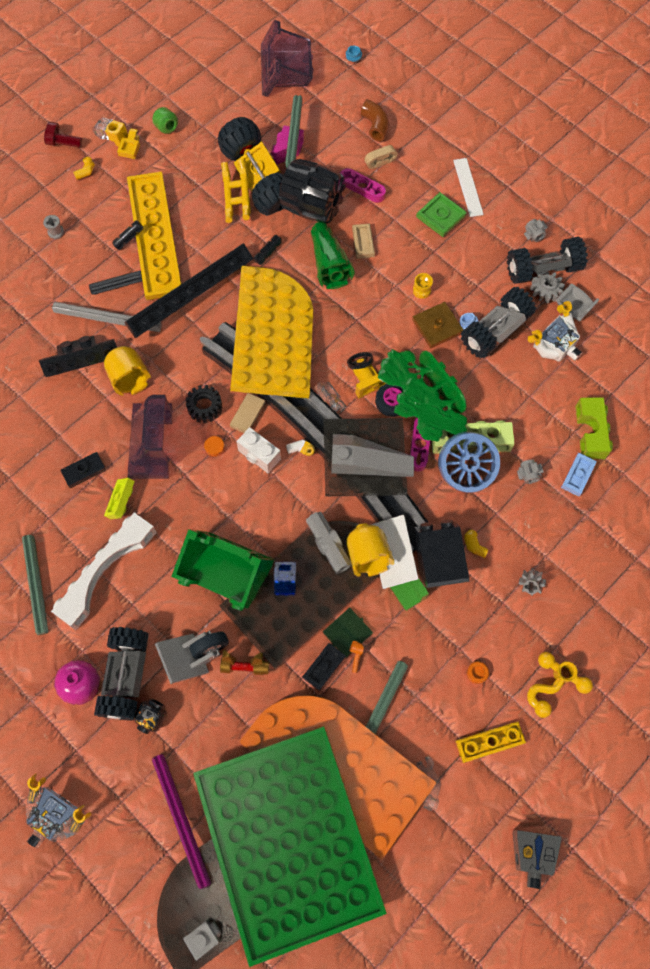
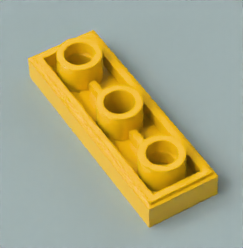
(478, 746)

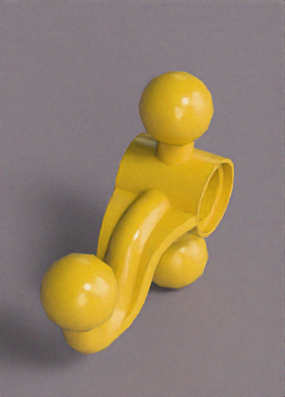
(547, 661)

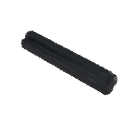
(115, 282)

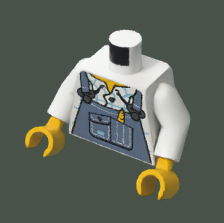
(559, 337)

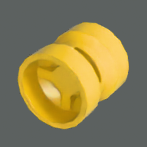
(422, 285)

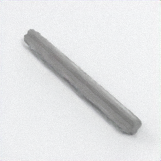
(95, 314)

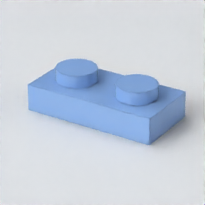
(578, 474)

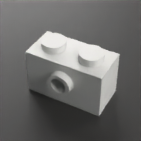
(258, 450)

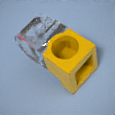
(110, 130)

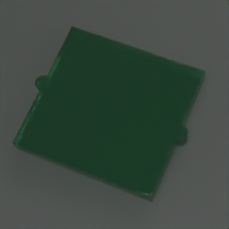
(345, 630)

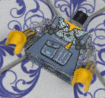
(51, 814)

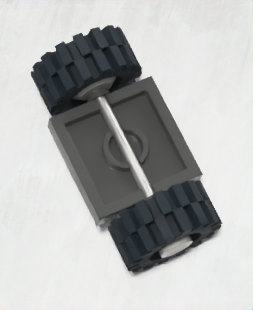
(571, 257)
(122, 674)

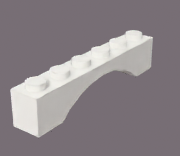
(76, 602)

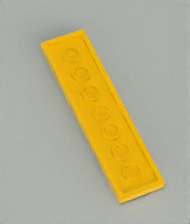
(156, 239)

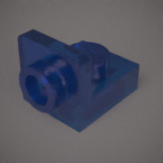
(285, 578)

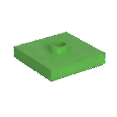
(441, 214)

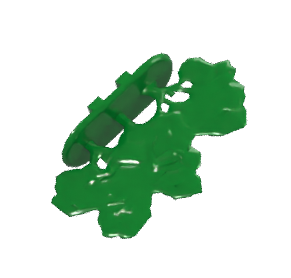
(423, 400)

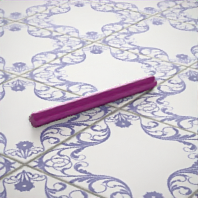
(181, 822)

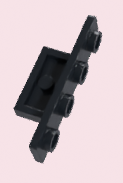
(76, 355)

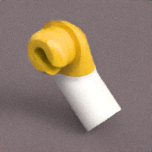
(301, 446)

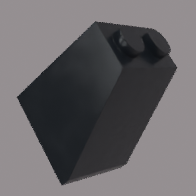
(441, 554)

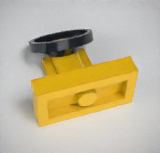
(365, 374)

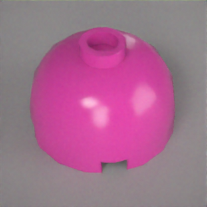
(77, 682)

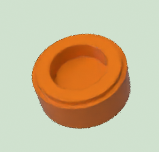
(214, 446)
(477, 672)

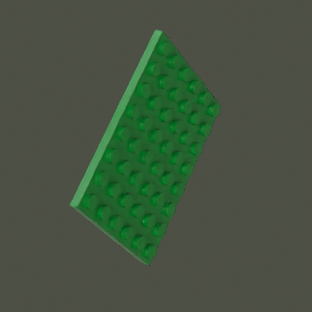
(288, 846)

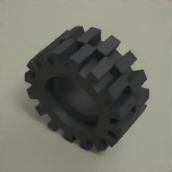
(204, 393)

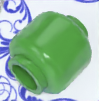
(165, 120)

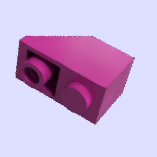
(280, 149)

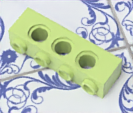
(500, 429)

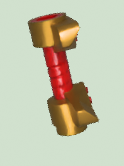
(257, 665)

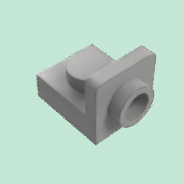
(203, 939)

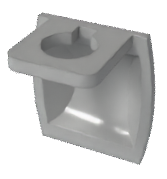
(580, 301)

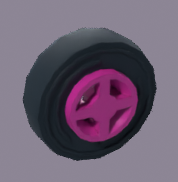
(383, 395)

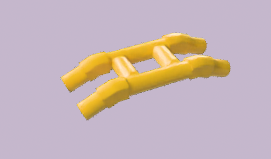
(228, 185)

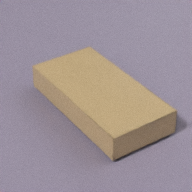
(363, 241)
(247, 413)

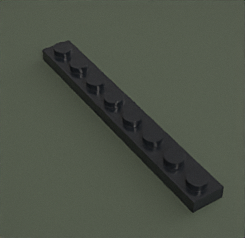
(188, 290)

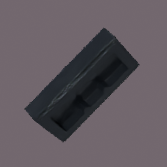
(83, 470)

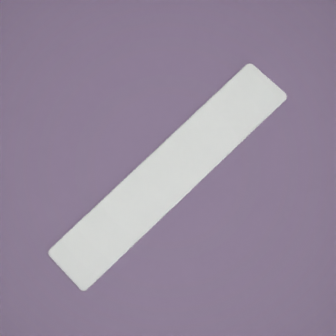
(468, 187)

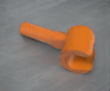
(358, 649)

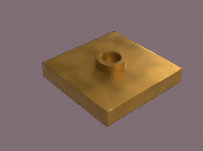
(437, 324)

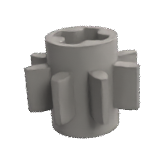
(535, 230)
(530, 471)
(532, 582)

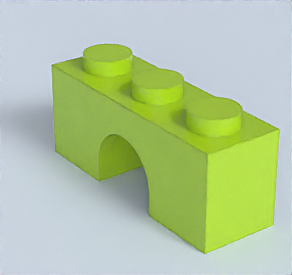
(593, 413)

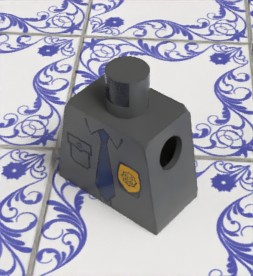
(536, 855)

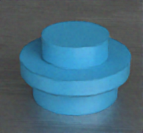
(353, 53)

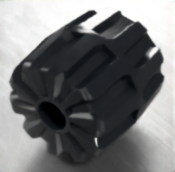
(311, 190)

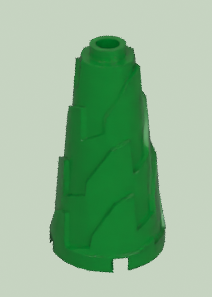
(331, 260)

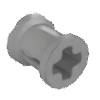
(52, 223)

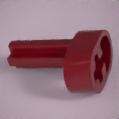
(52, 137)

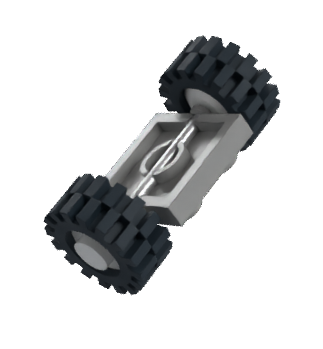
(499, 322)

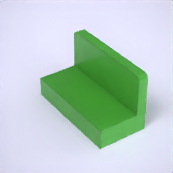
(410, 593)

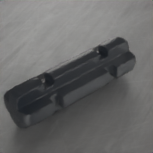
(127, 235)
(267, 249)

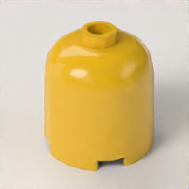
(126, 370)
(369, 550)

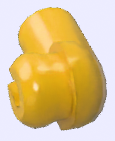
(86, 170)
(473, 545)

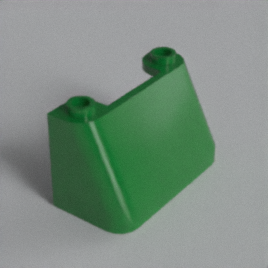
(222, 567)

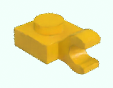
(129, 146)

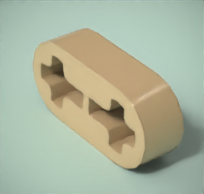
(381, 157)

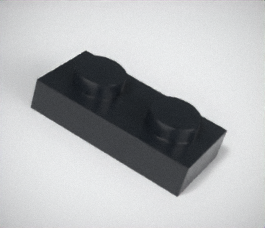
(324, 667)

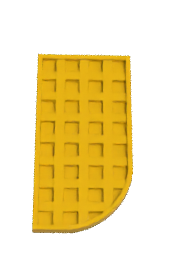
(272, 335)

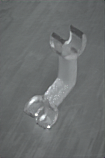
(431, 801)

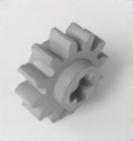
(547, 287)

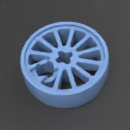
(465, 455)

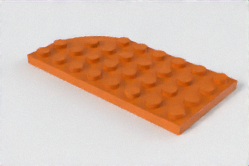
(377, 779)

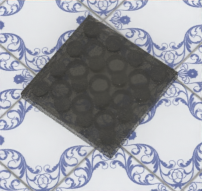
(382, 431)

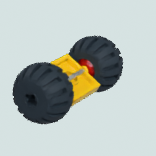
(242, 140)

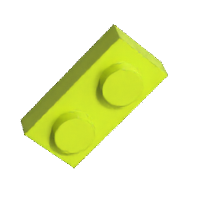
(119, 498)

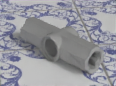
(328, 542)

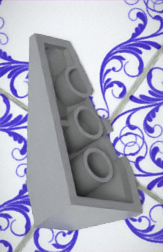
(365, 457)

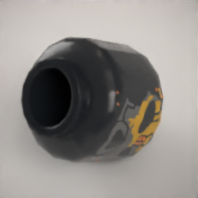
(150, 716)

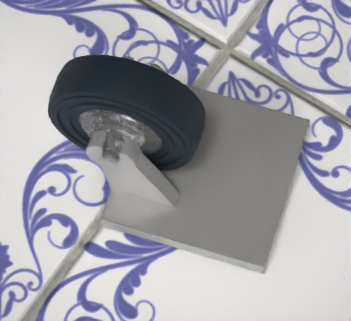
(188, 655)

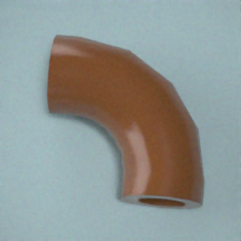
(378, 119)

